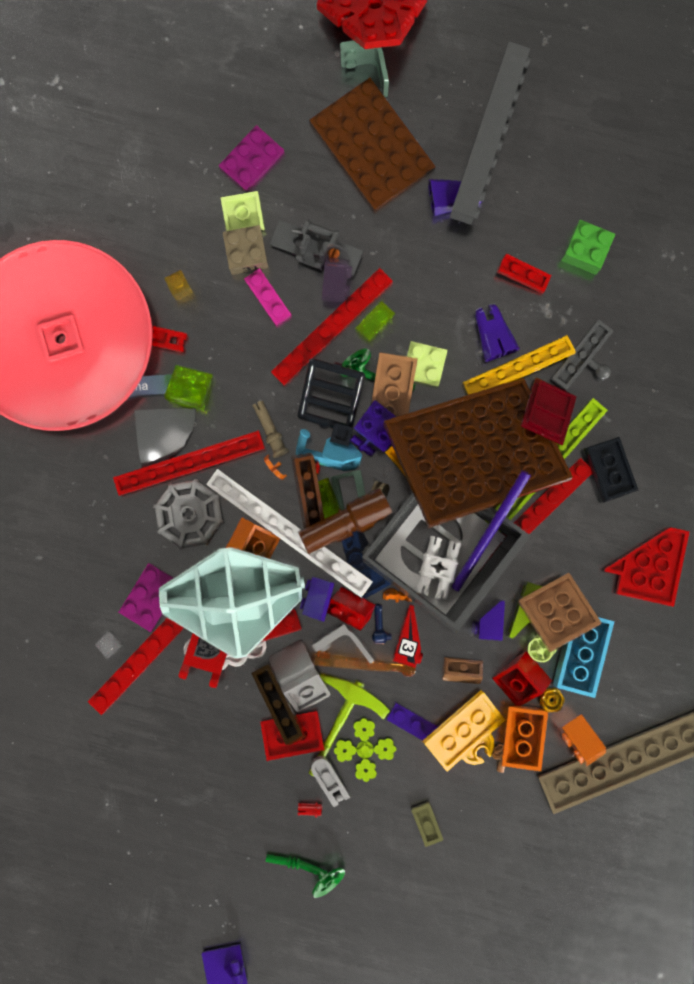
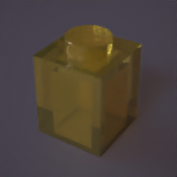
(178, 285)

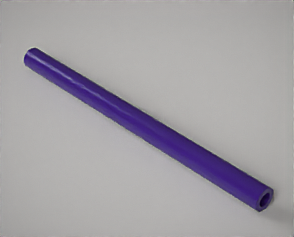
(491, 530)

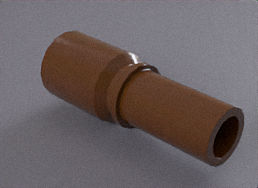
(357, 516)

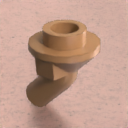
(497, 754)

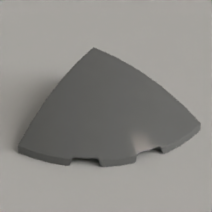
(162, 433)

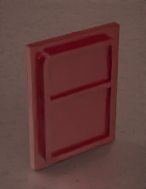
(548, 411)

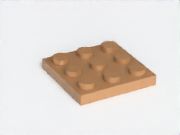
(559, 612)

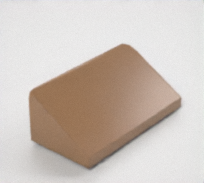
(463, 670)

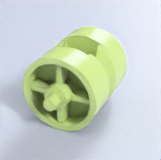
(538, 650)

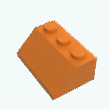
(253, 539)
(524, 737)

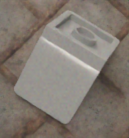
(324, 642)
(298, 677)

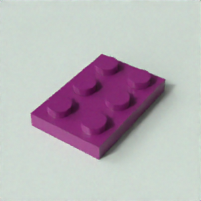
(251, 158)
(143, 601)

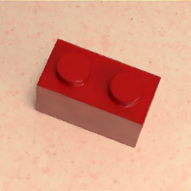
(350, 608)

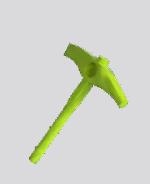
(354, 694)

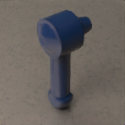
(379, 635)

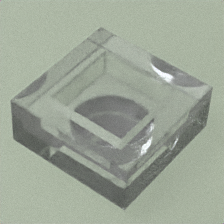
(108, 644)

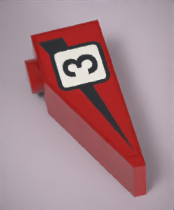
(408, 644)

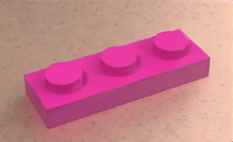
(267, 297)

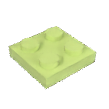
(242, 211)
(429, 363)

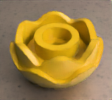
(556, 704)

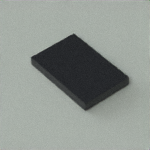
(611, 469)

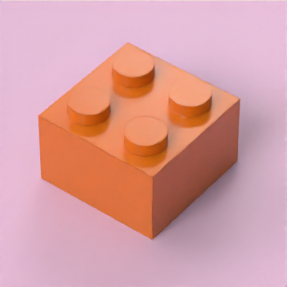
(584, 740)

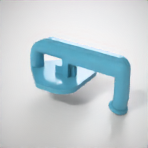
(333, 454)

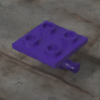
(372, 429)
(224, 965)

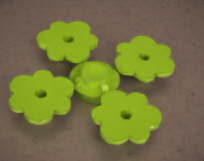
(365, 750)

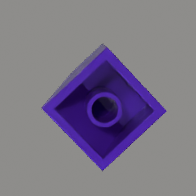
(317, 598)
(490, 622)

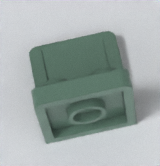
(353, 55)

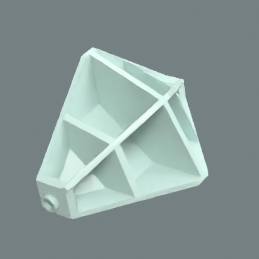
(232, 599)

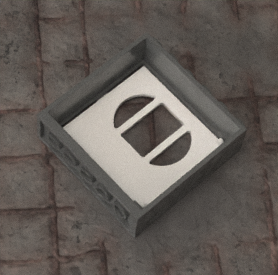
(472, 530)

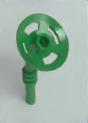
(358, 363)
(327, 880)

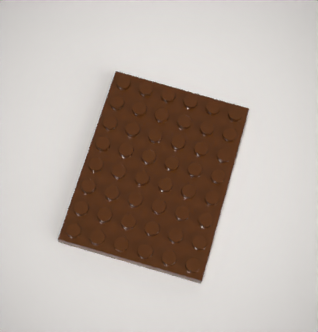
(472, 452)

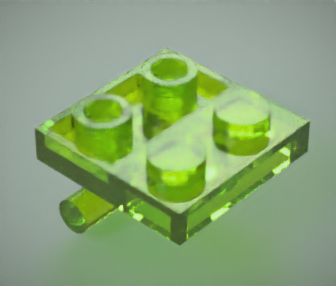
(188, 387)

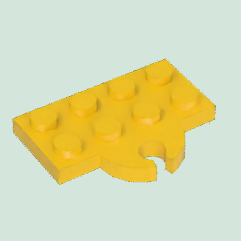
(465, 733)

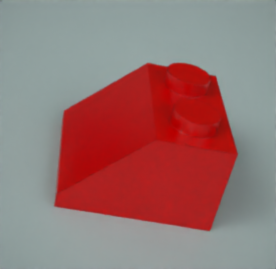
(522, 679)

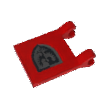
(204, 657)

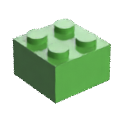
(588, 247)

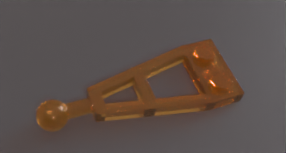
(339, 661)

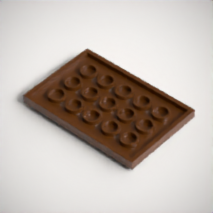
(372, 144)

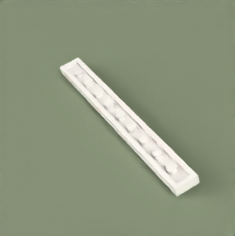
(288, 532)

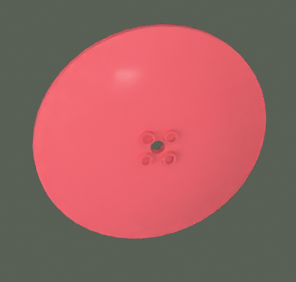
(106, 328)

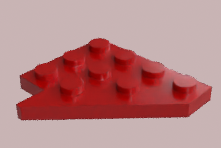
(652, 568)

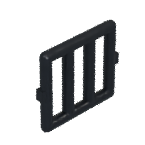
(307, 398)

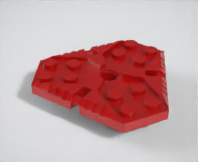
(373, 21)

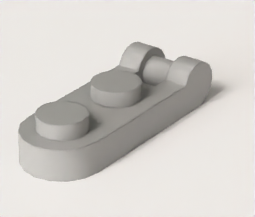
(329, 780)

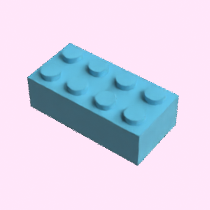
(583, 660)

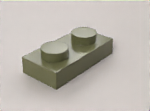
(427, 824)

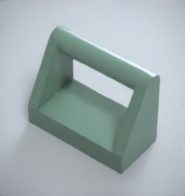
(358, 482)

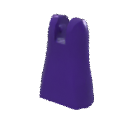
(443, 195)
(494, 334)

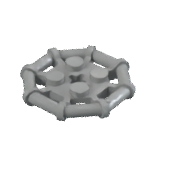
(181, 522)

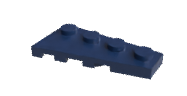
(353, 550)

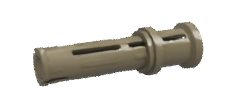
(273, 437)

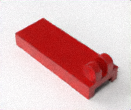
(524, 273)

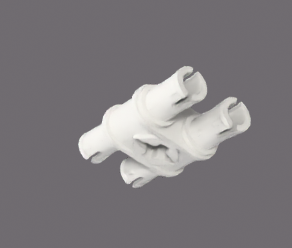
(445, 576)

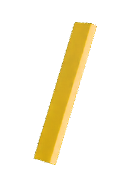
(521, 366)

